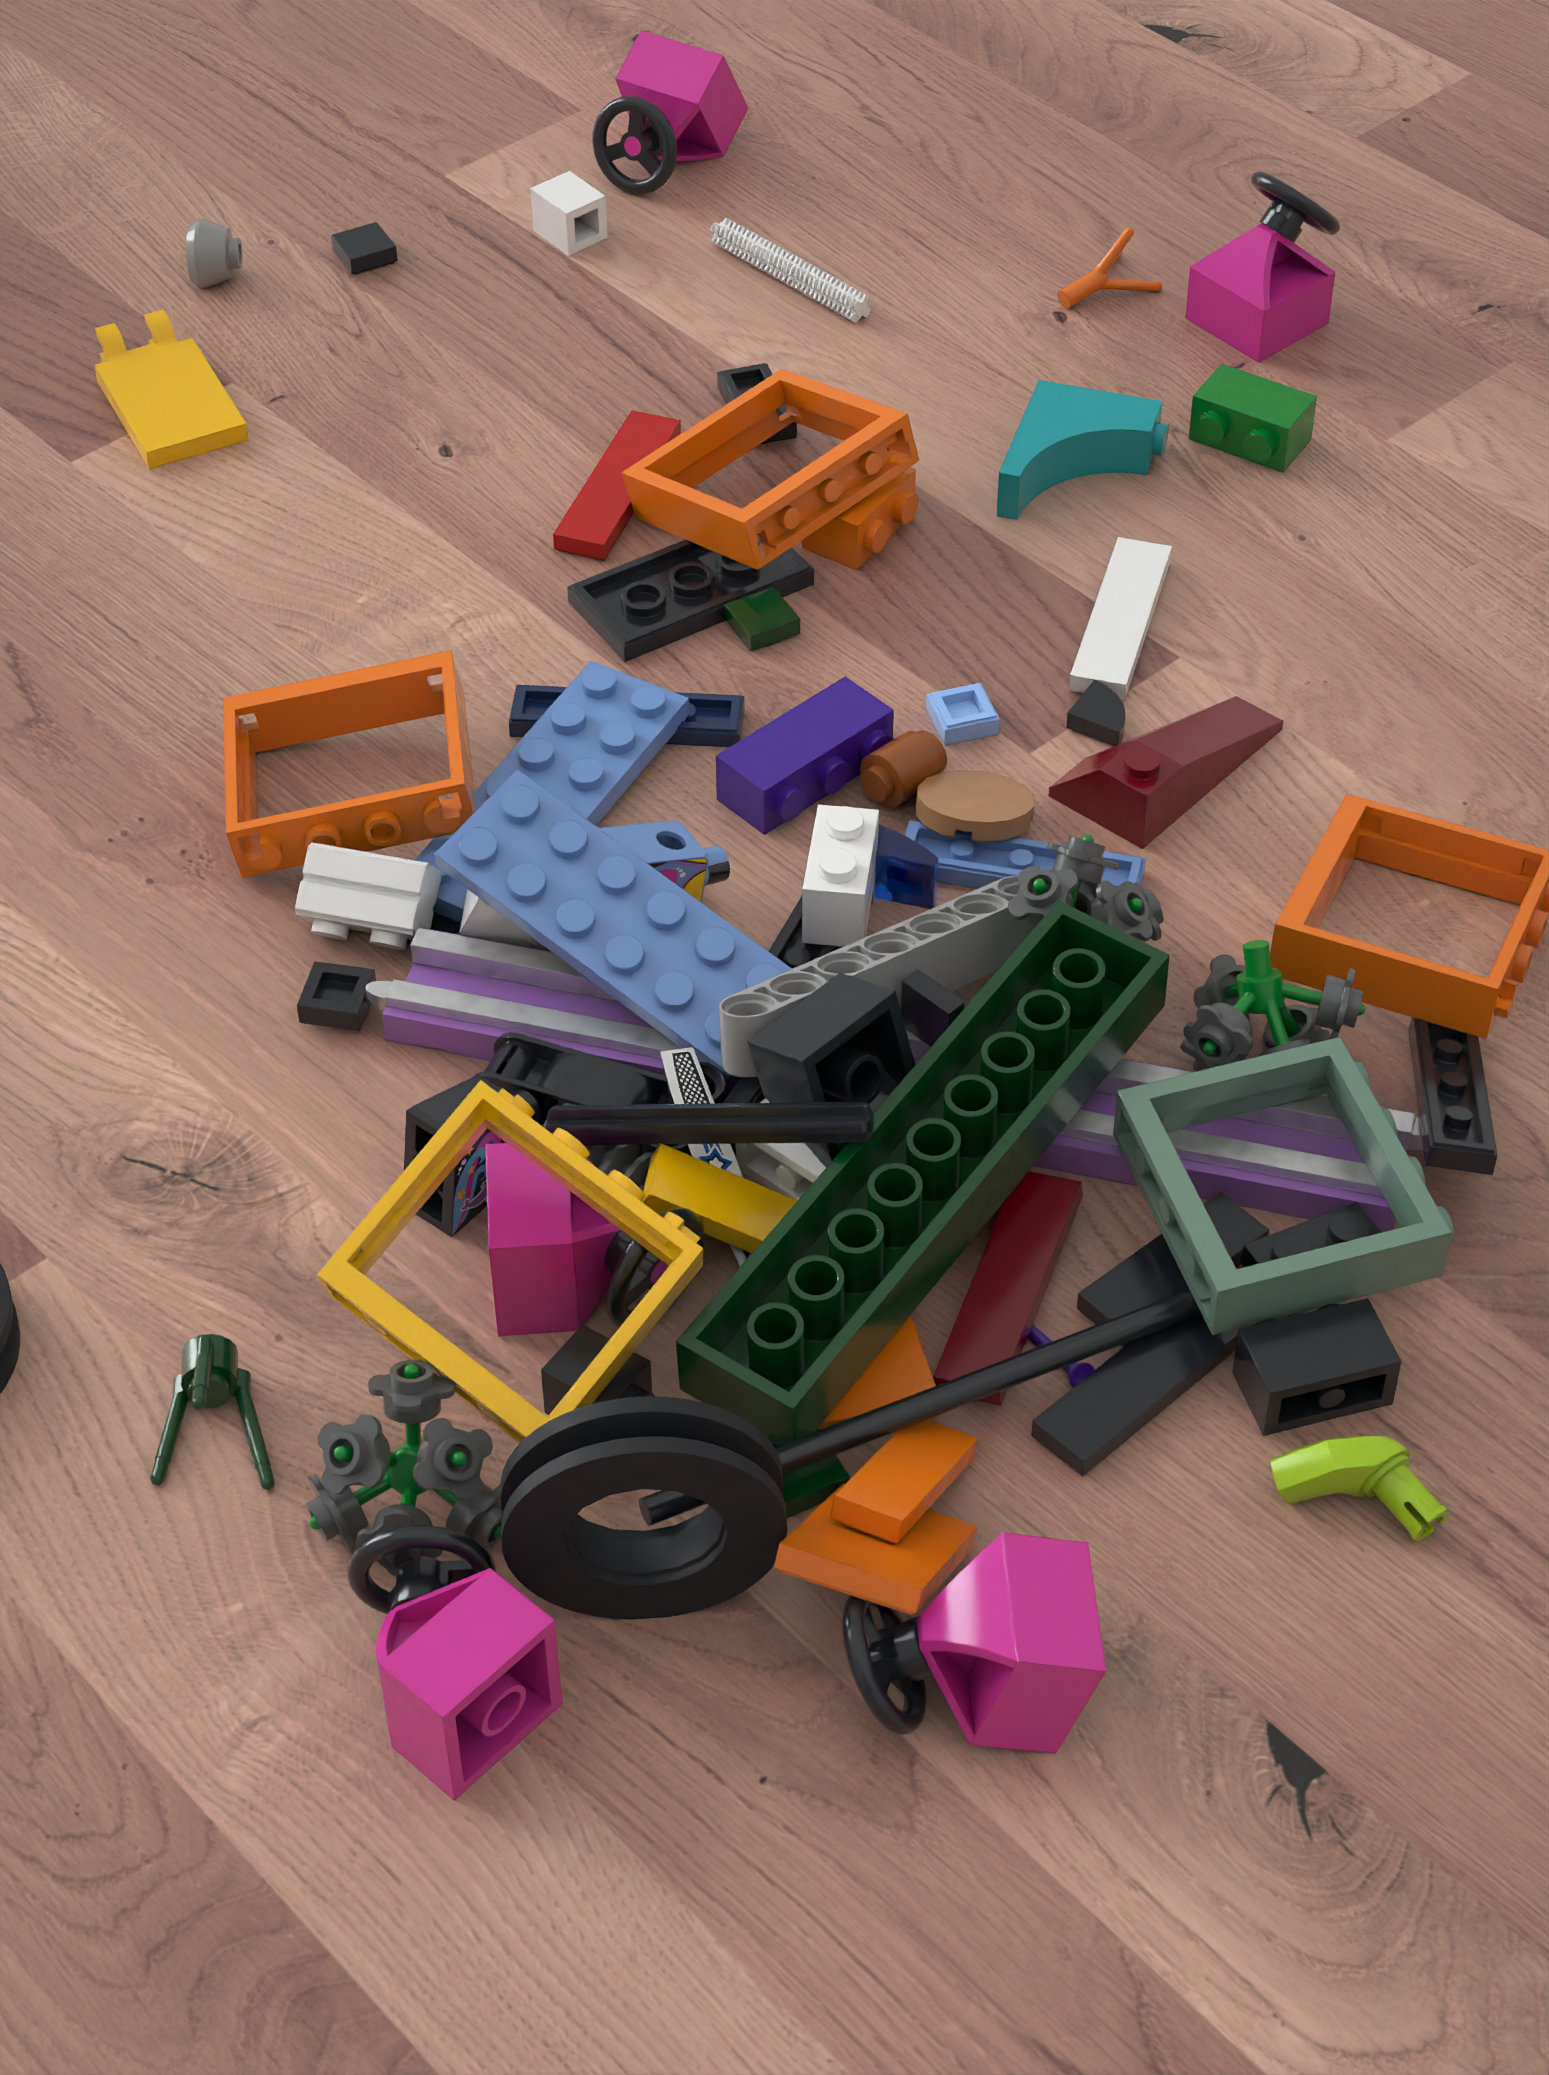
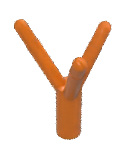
(1098, 280)

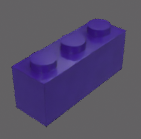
(802, 755)

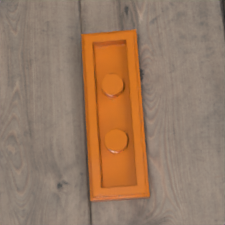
(903, 1480)

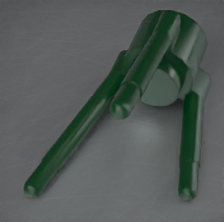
(208, 1380)

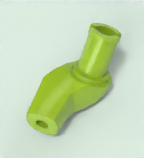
(1360, 1468)

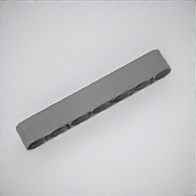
(947, 943)

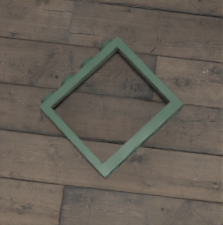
(1302, 1281)

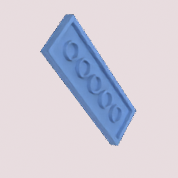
(581, 752)
(606, 913)

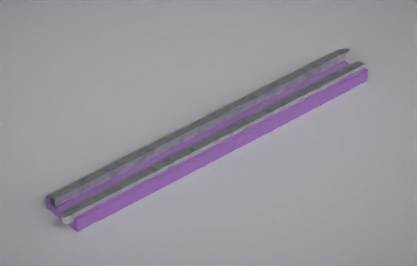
(1270, 1159)

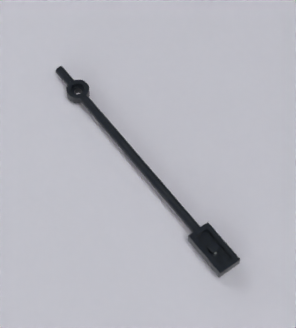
(1323, 1231)

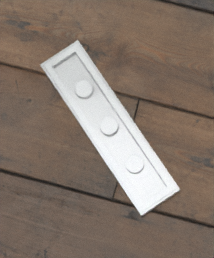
(1121, 616)

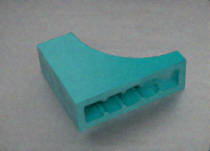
(1075, 435)

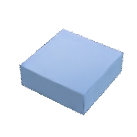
(962, 714)

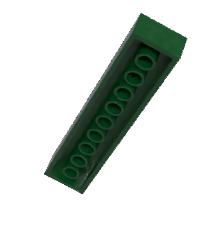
(940, 1162)

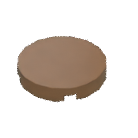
(975, 802)

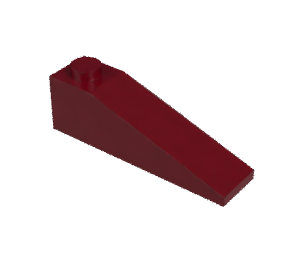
(1163, 773)

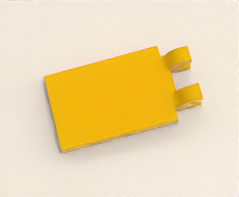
(166, 394)

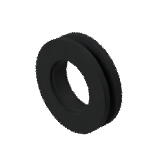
(631, 1448)

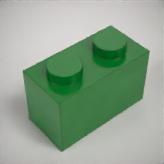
(1252, 417)

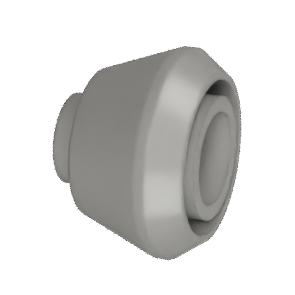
(211, 253)

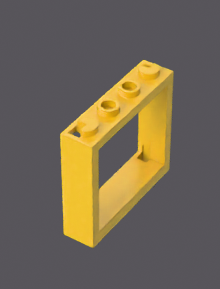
(565, 1161)

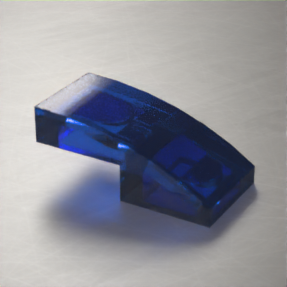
(905, 870)

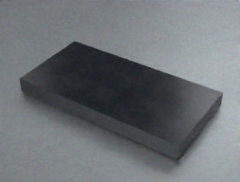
(676, 594)

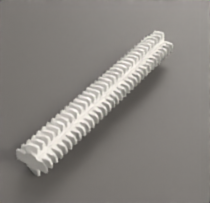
(791, 269)

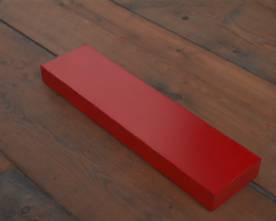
(603, 502)

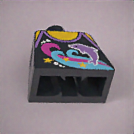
(465, 1188)

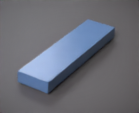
(979, 864)

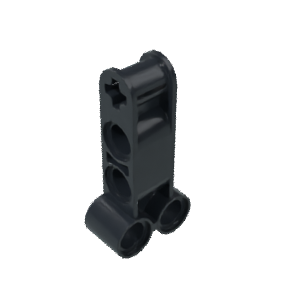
(571, 1076)

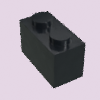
(1316, 1366)

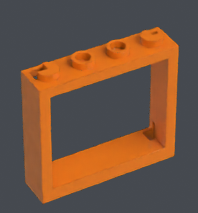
(873, 451)
(334, 708)
(1435, 852)

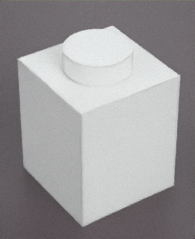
(569, 213)

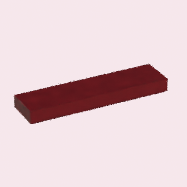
(1011, 1277)

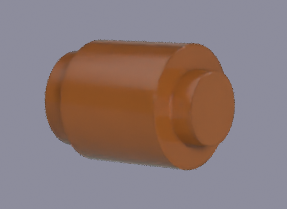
(898, 767)

